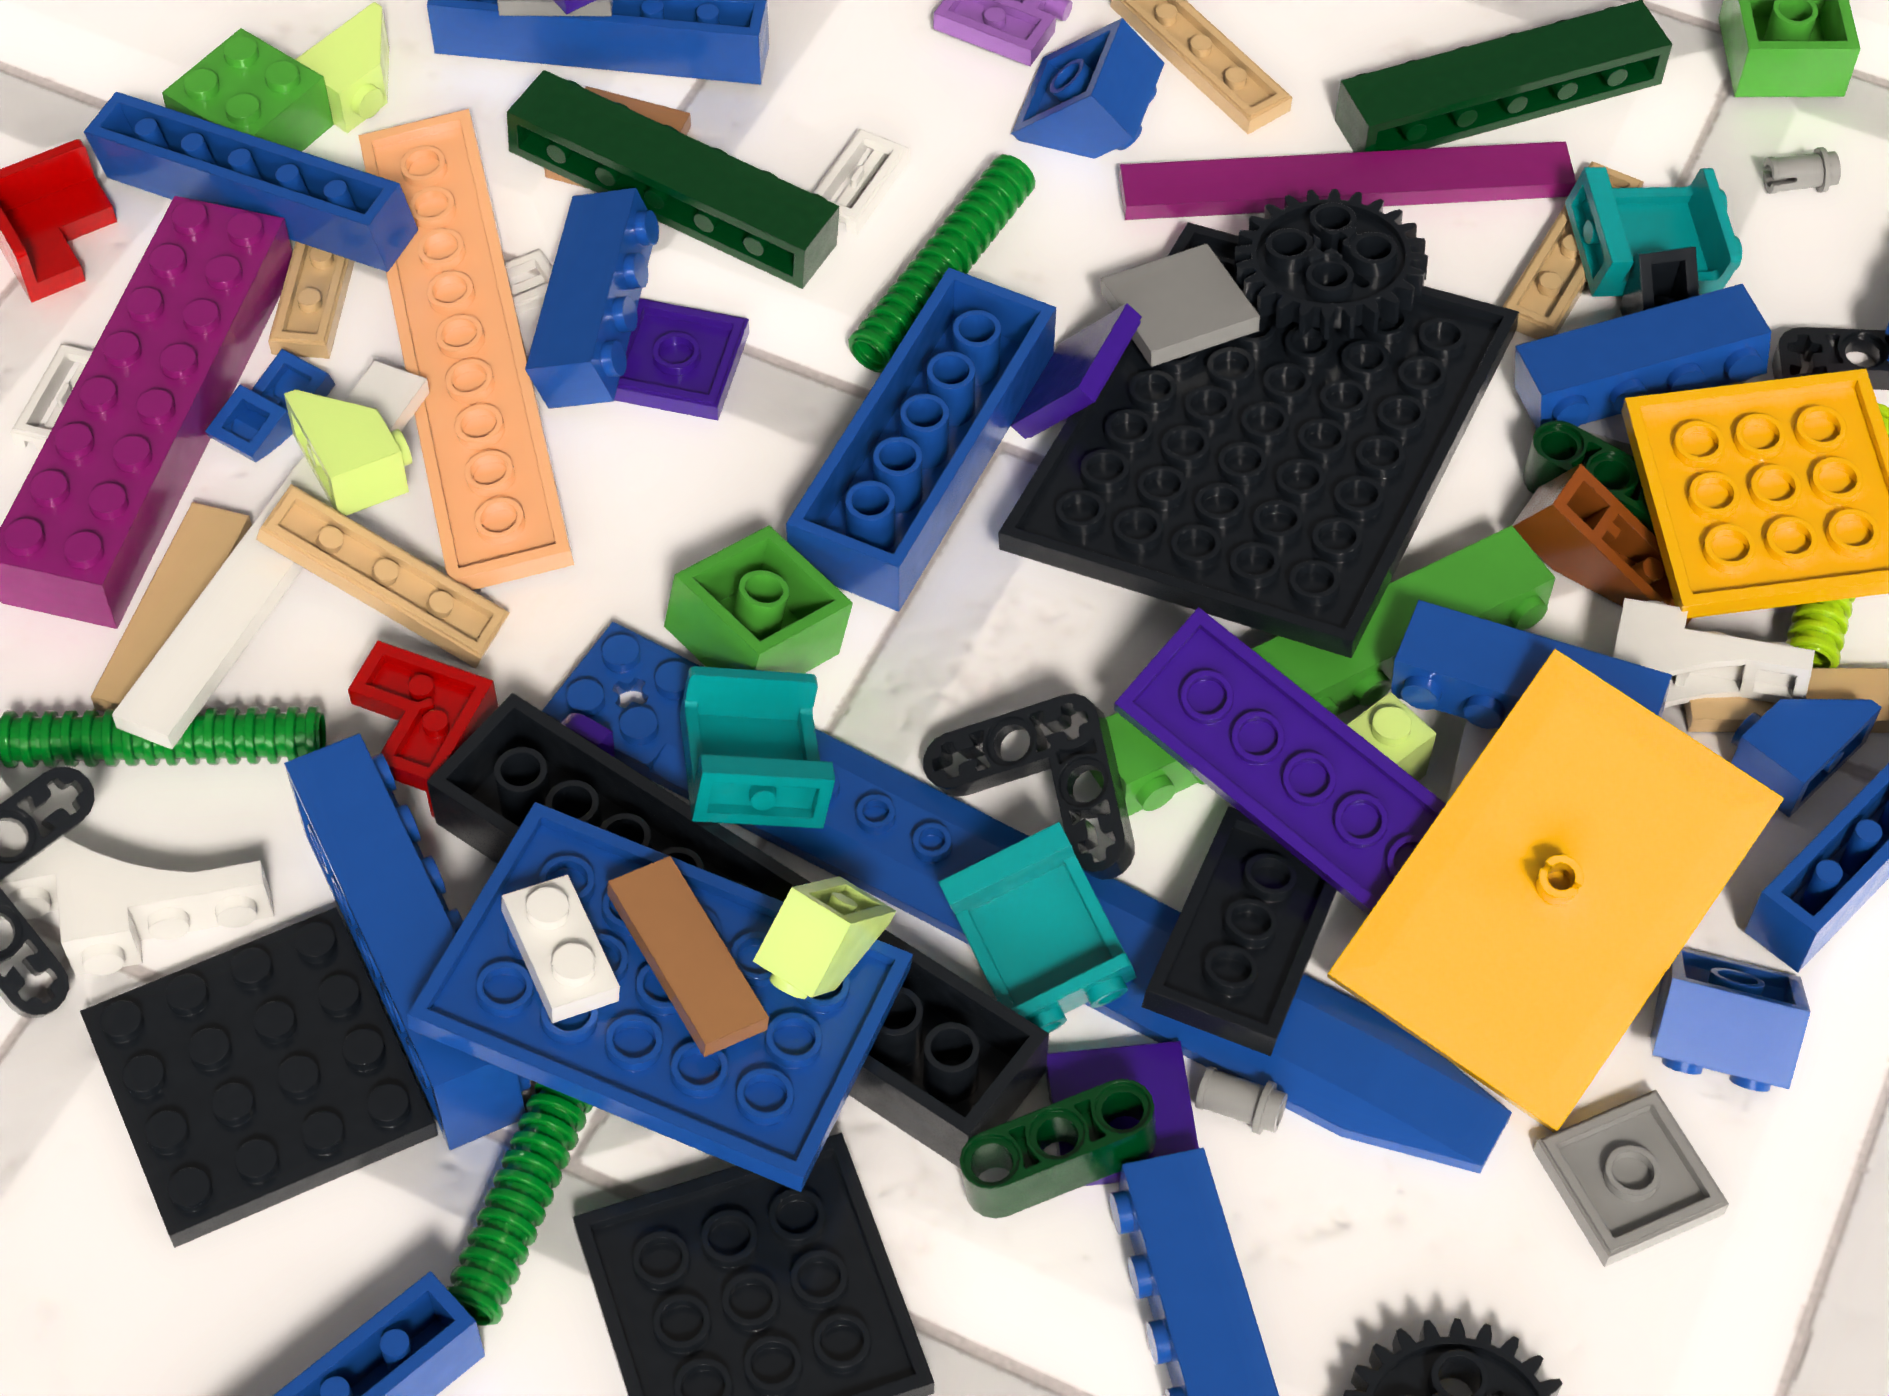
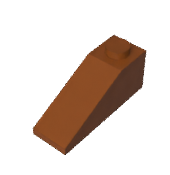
(1594, 539)

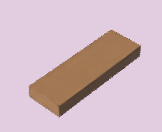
(687, 956)

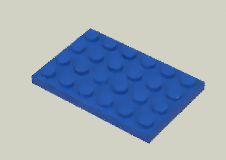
(750, 1104)

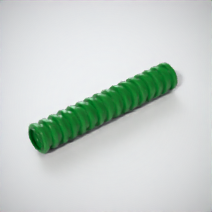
(954, 245)
(208, 737)
(517, 1203)

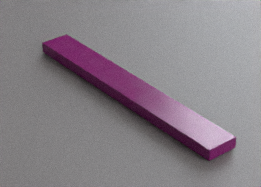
(1392, 175)

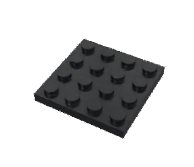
(257, 1076)
(753, 1288)

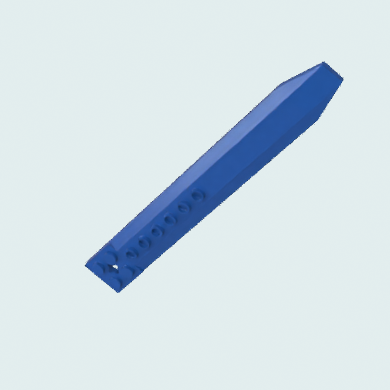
(902, 837)

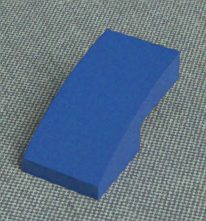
(258, 418)

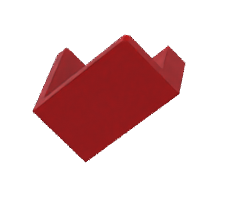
(43, 208)
(432, 702)

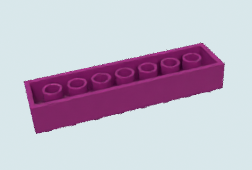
(142, 412)

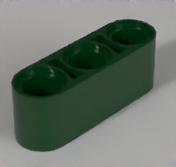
(1562, 446)
(1075, 1120)

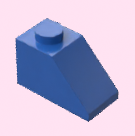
(1802, 744)

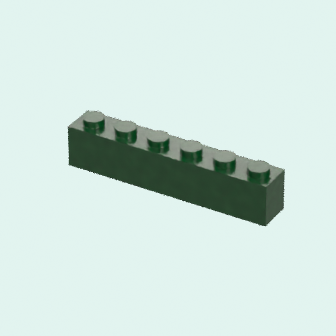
(1504, 81)
(677, 177)

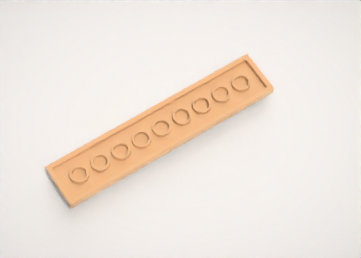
(463, 334)

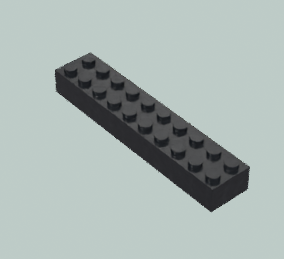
(947, 1051)

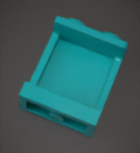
(1623, 222)
(753, 748)
(1039, 929)

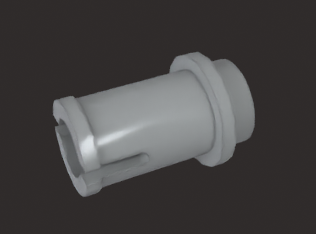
(1802, 171)
(1242, 1100)

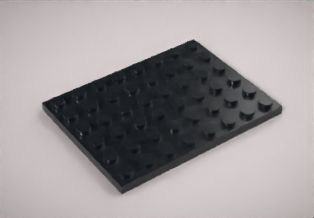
(1267, 467)

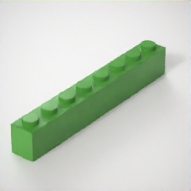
(1488, 579)

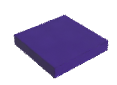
(682, 359)
(1077, 372)
(1155, 1066)

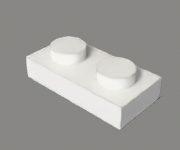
(560, 948)

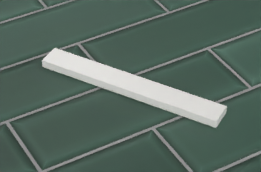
(242, 592)

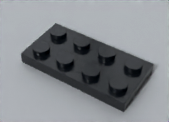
(1241, 938)

